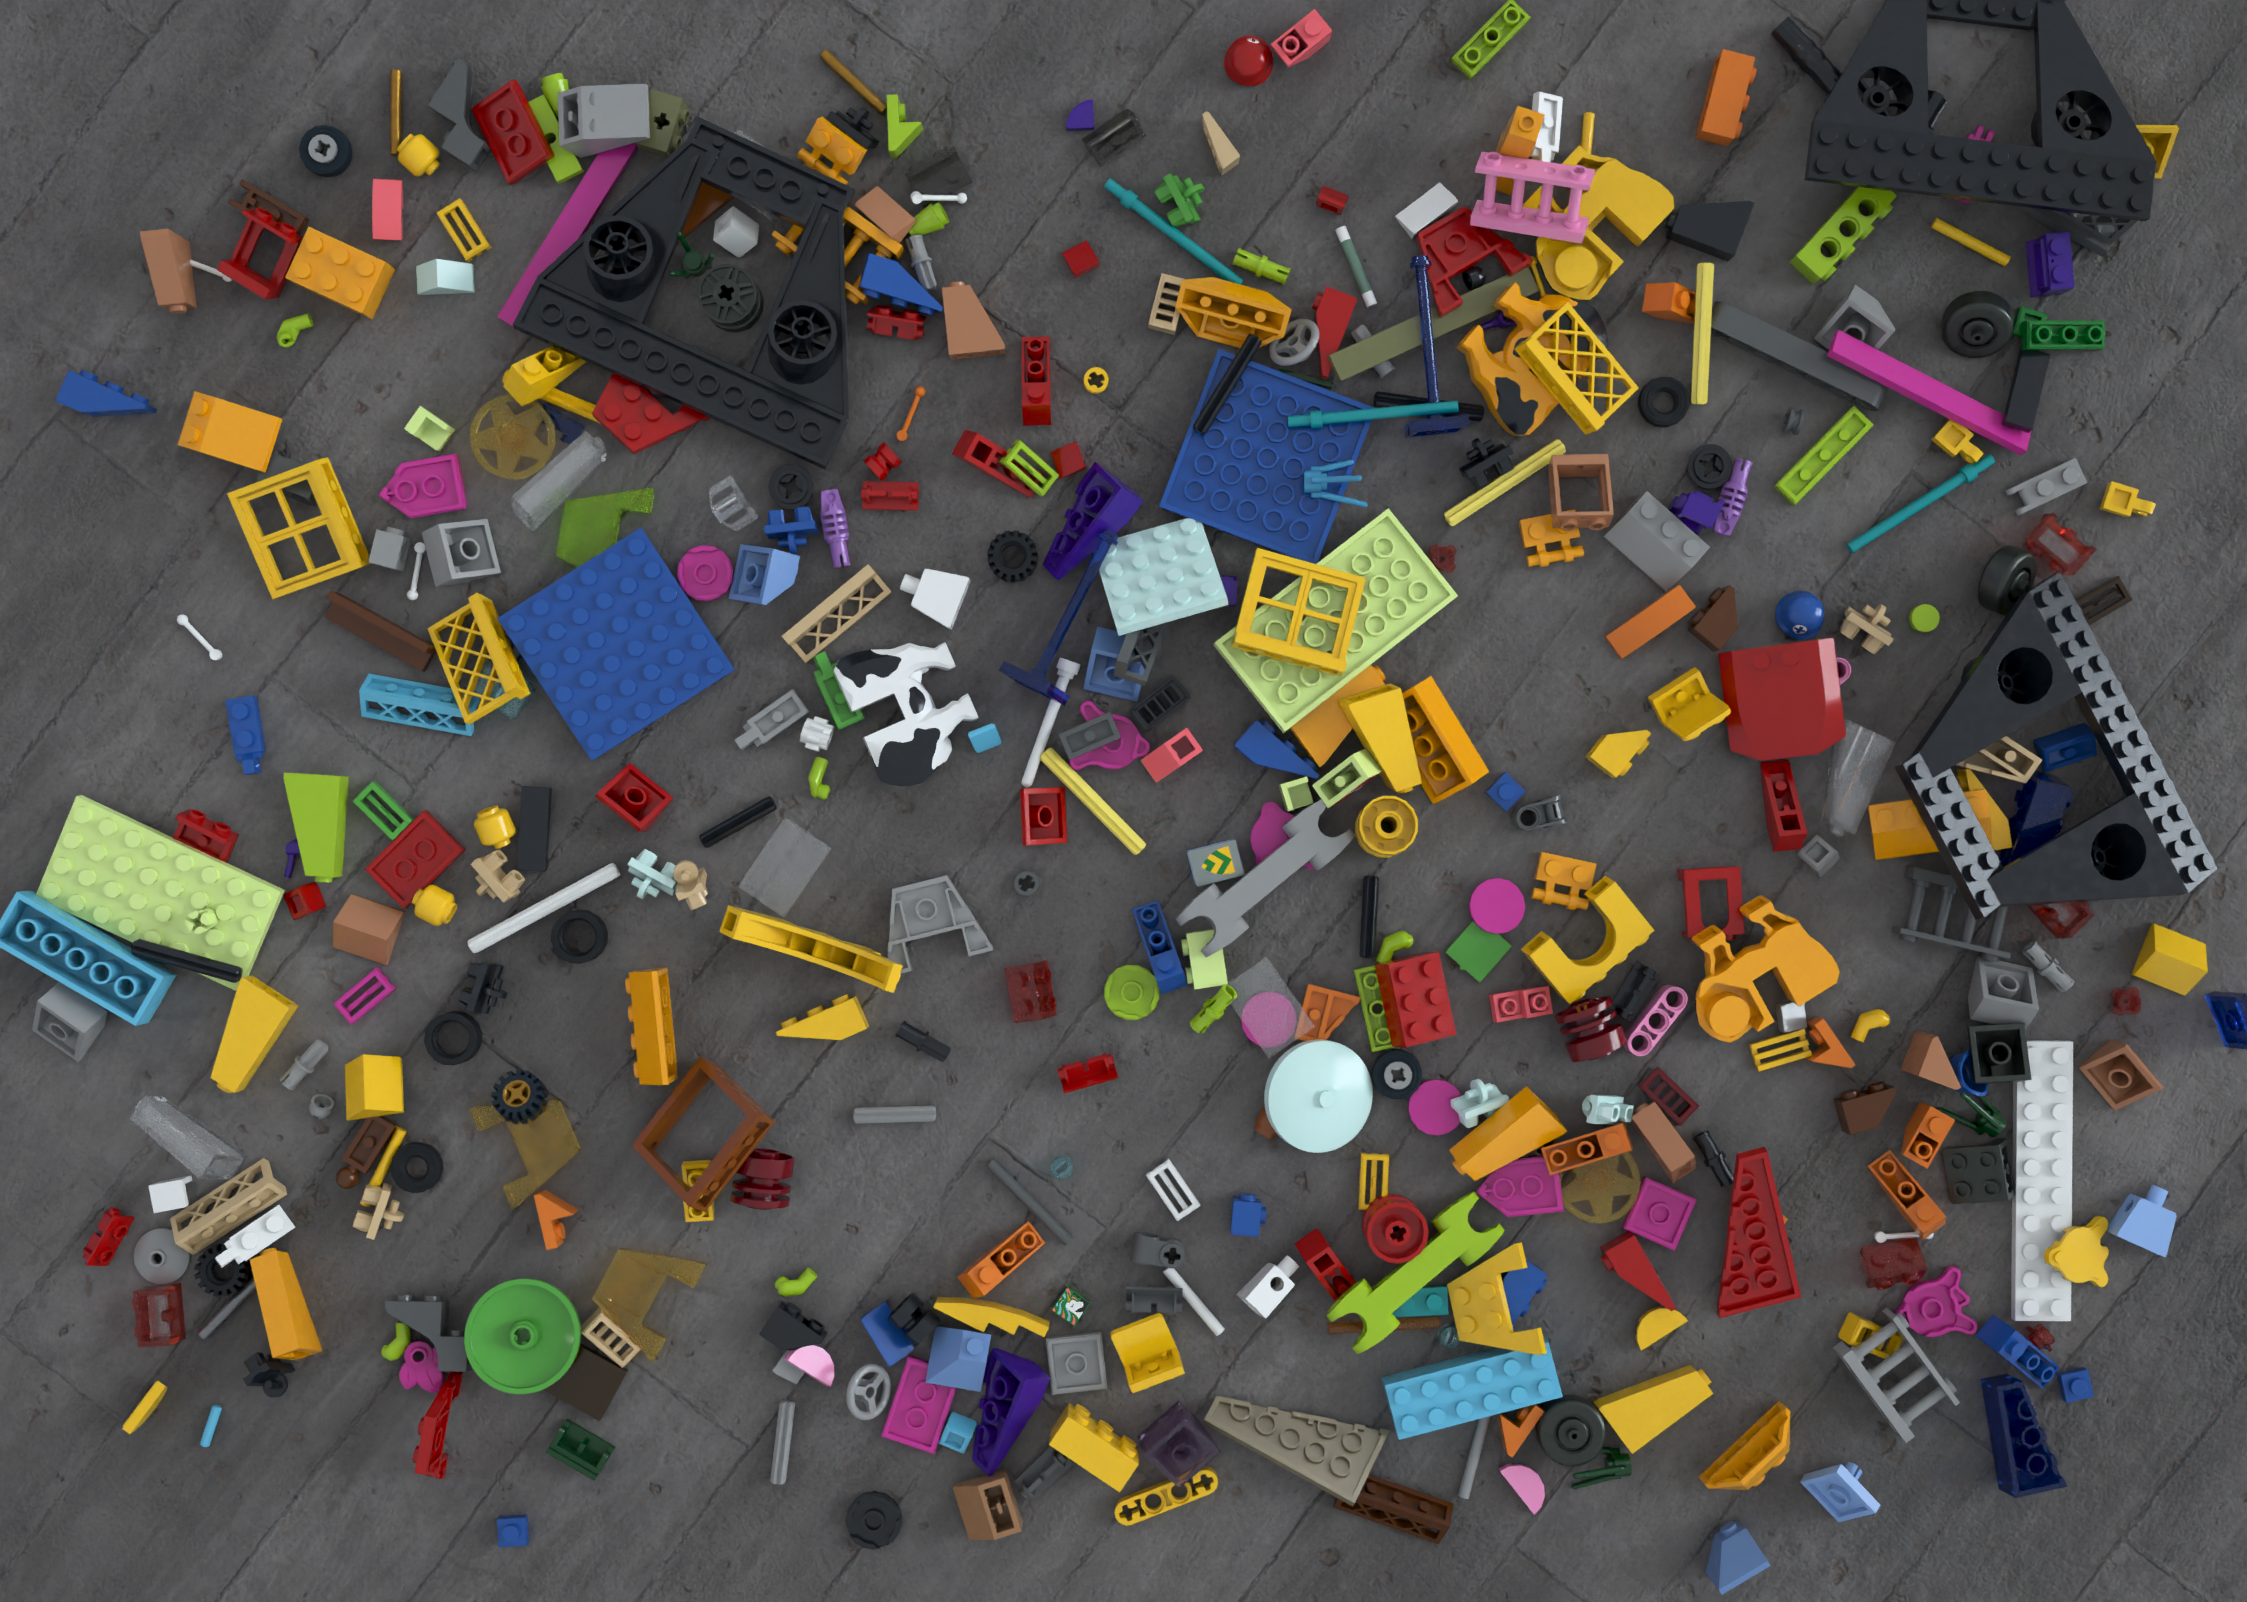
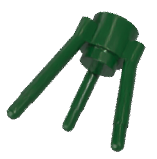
(693, 261)
(1987, 1119)
(1616, 1467)

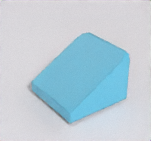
(985, 738)
(957, 1432)

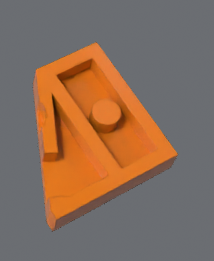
(1326, 1010)

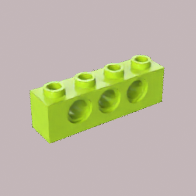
(1809, 258)

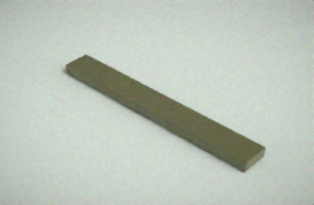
(1408, 334)

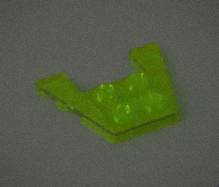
(593, 523)

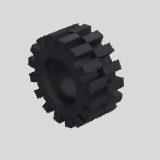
(1007, 539)
(212, 1282)

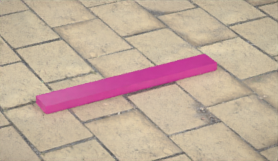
(572, 221)
(1926, 391)

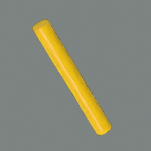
(1587, 136)
(1970, 242)
(386, 1159)

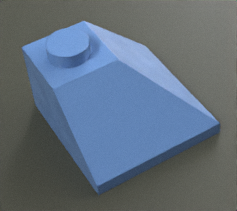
(762, 574)
(1102, 665)
(958, 1358)
(1734, 1557)

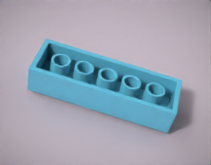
(83, 958)
(1469, 1389)

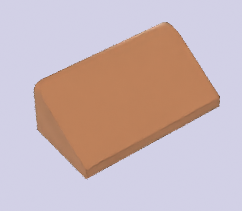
(886, 213)

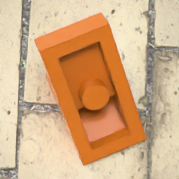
(1831, 1050)
(549, 1210)
(1515, 1432)

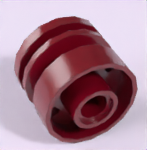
(1592, 1033)
(762, 1185)

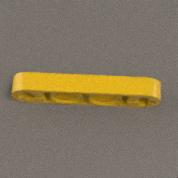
(1168, 1500)

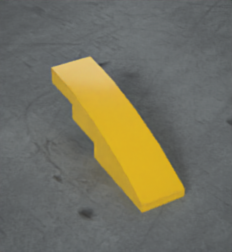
(981, 1312)

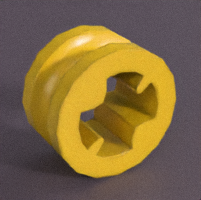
(1093, 389)

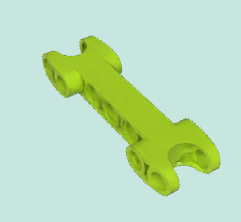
(1378, 1303)

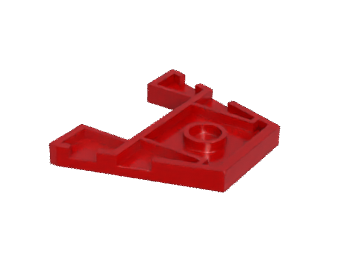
(1455, 247)
(638, 417)
(432, 1427)

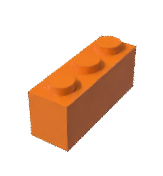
(1726, 98)

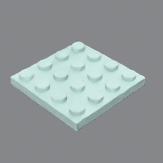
(1161, 576)

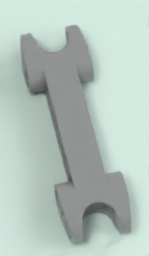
(1226, 908)

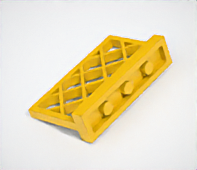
(1558, 382)
(495, 643)

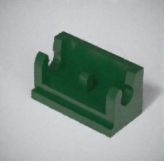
(580, 1449)

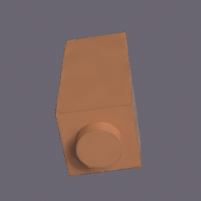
(170, 269)
(968, 325)
(1663, 1141)

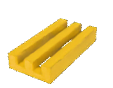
(476, 249)
(1802, 1043)
(1362, 1177)

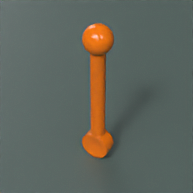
(902, 434)

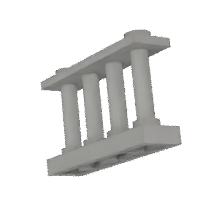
(1870, 1377)

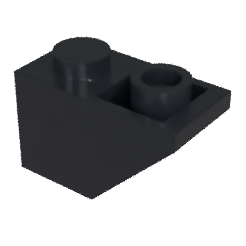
(792, 1330)

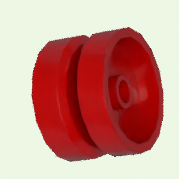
(1398, 1244)

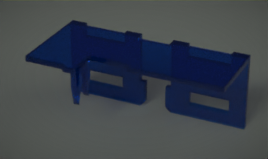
(571, 429)

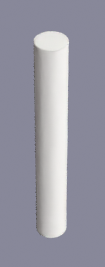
(1194, 1301)

